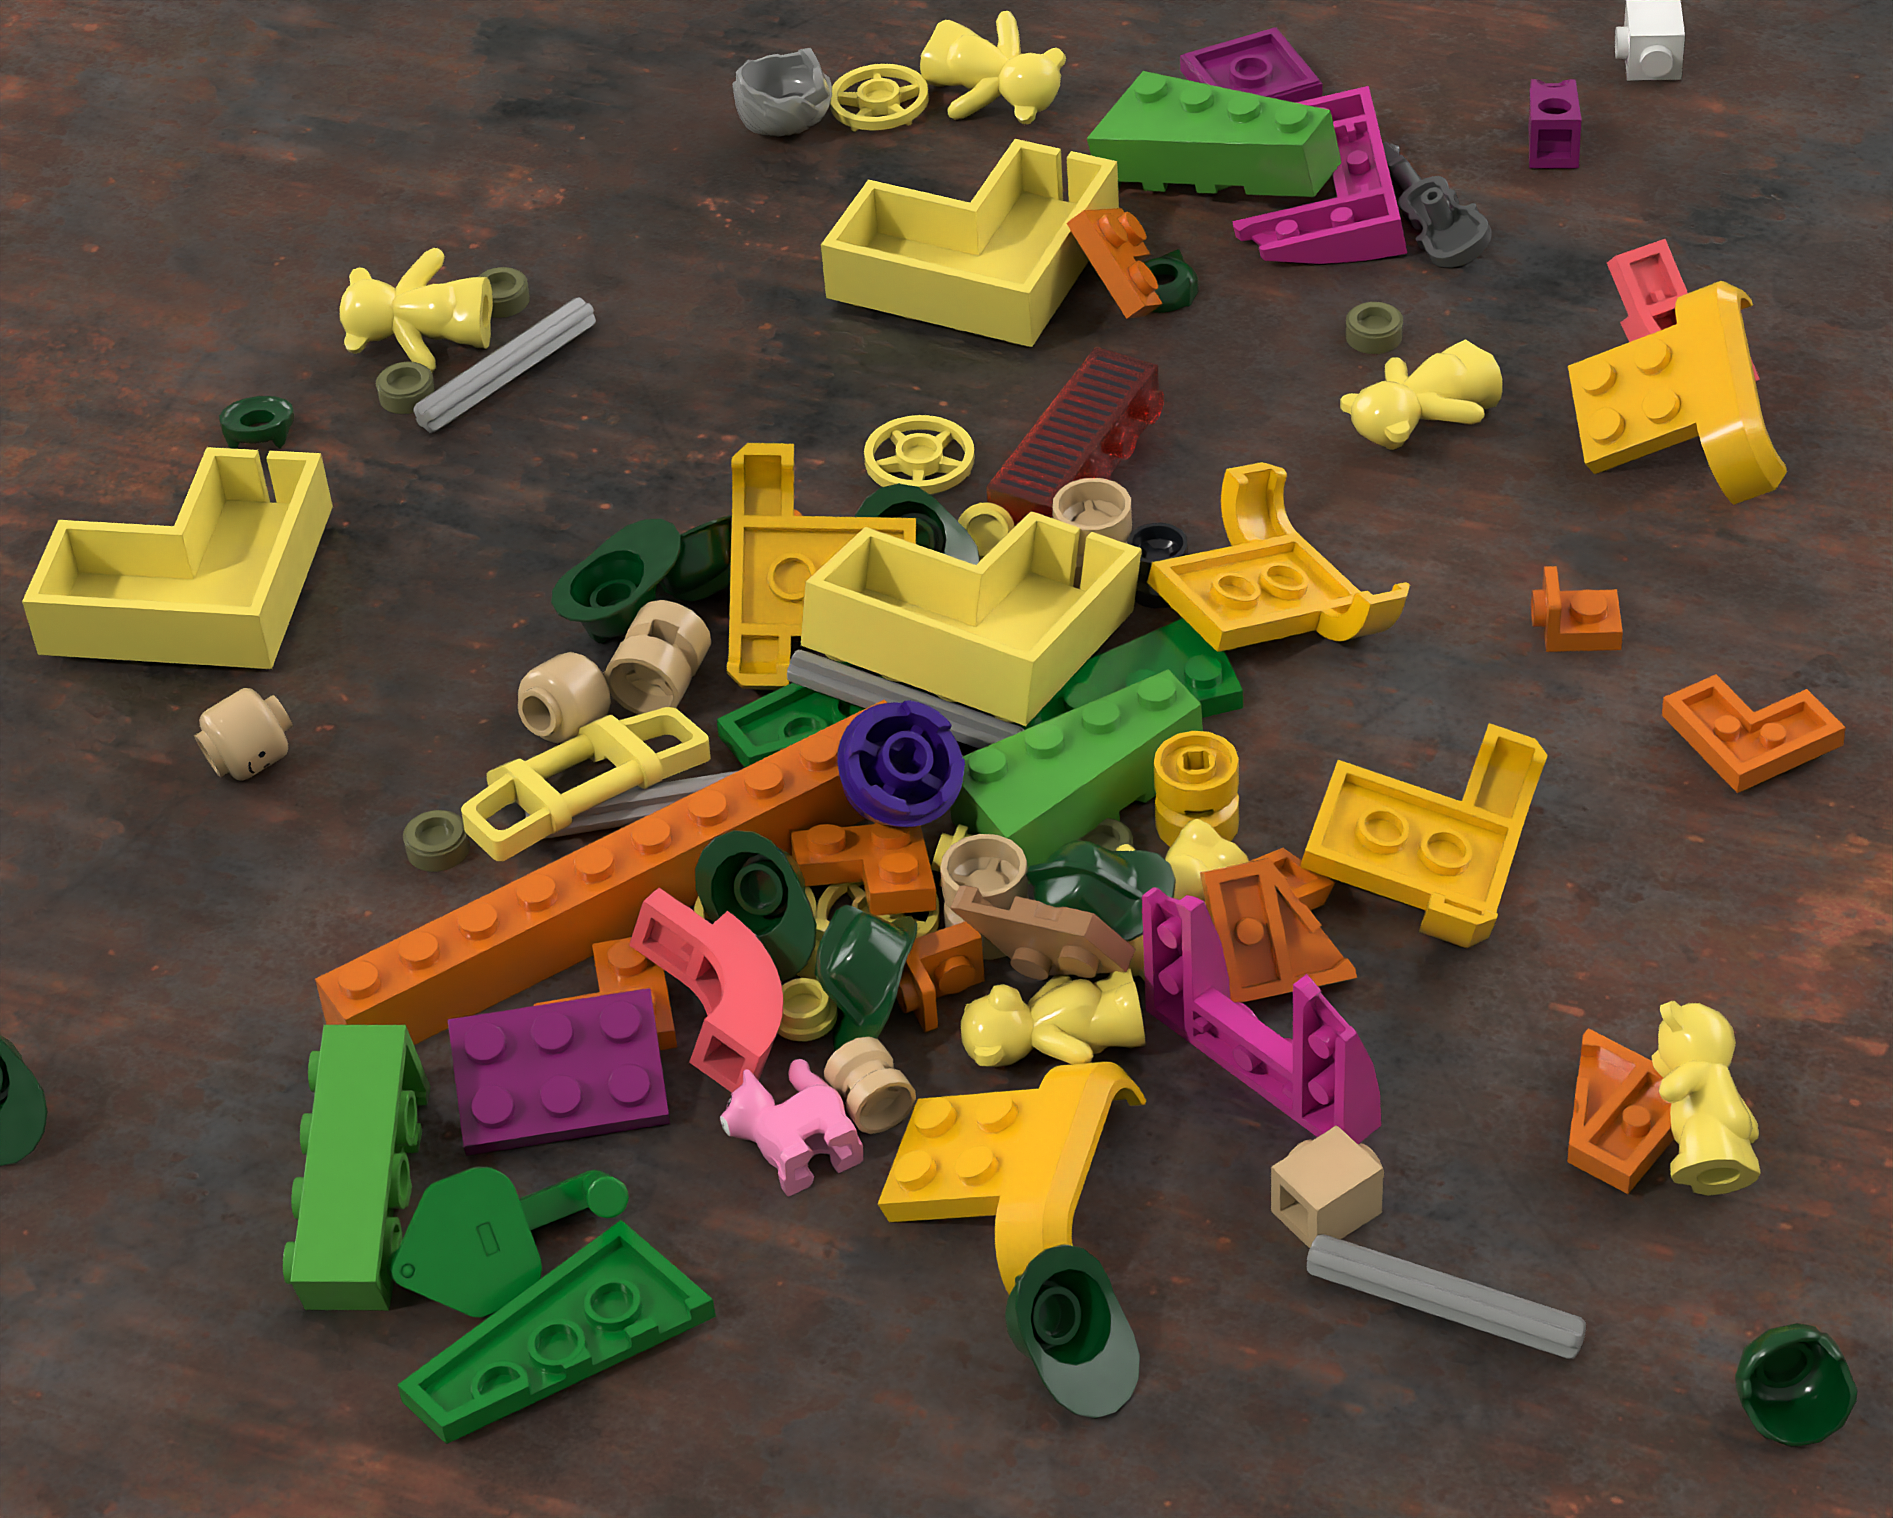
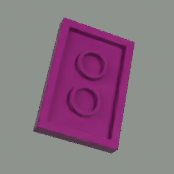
(558, 1071)

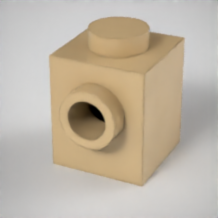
(1327, 1187)

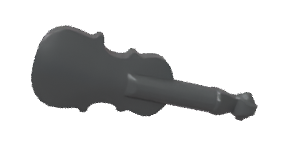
(1449, 231)

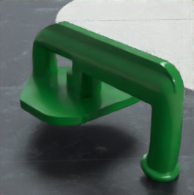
(475, 1240)

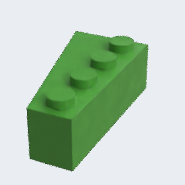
(1216, 139)
(1074, 768)
(355, 1166)

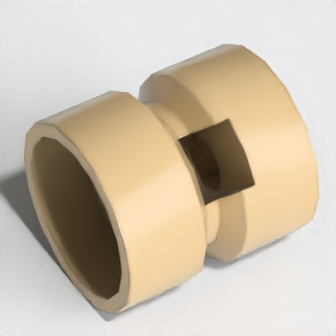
(1094, 507)
(657, 657)
(992, 866)

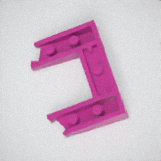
(1363, 217)
(1314, 1079)

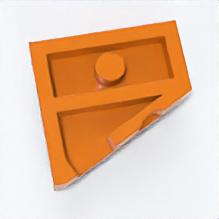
(1268, 932)
(1617, 1114)

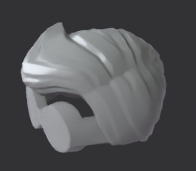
(782, 93)

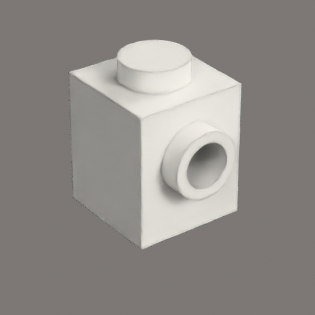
(1651, 40)

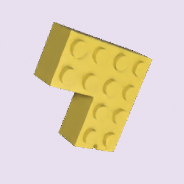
(974, 264)
(192, 591)
(968, 632)

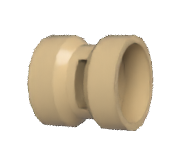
(873, 1090)

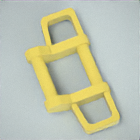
(604, 738)

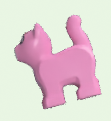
(796, 1129)

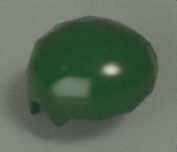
(1795, 1385)

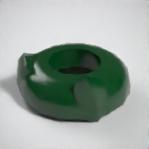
(1181, 290)
(252, 410)

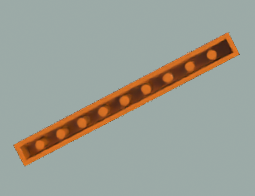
(583, 898)

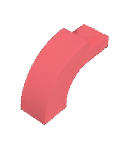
(1649, 289)
(728, 975)

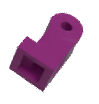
(1554, 124)

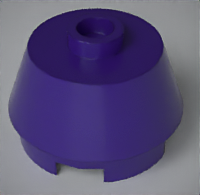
(900, 764)

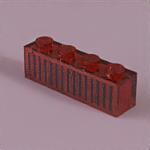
(1080, 433)

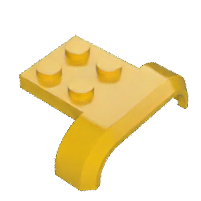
(1681, 387)
(774, 559)
(1269, 578)
(1429, 846)
(1007, 1158)

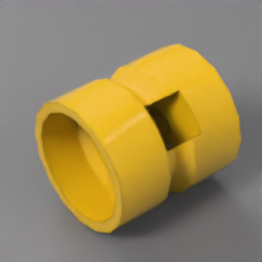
(1196, 780)

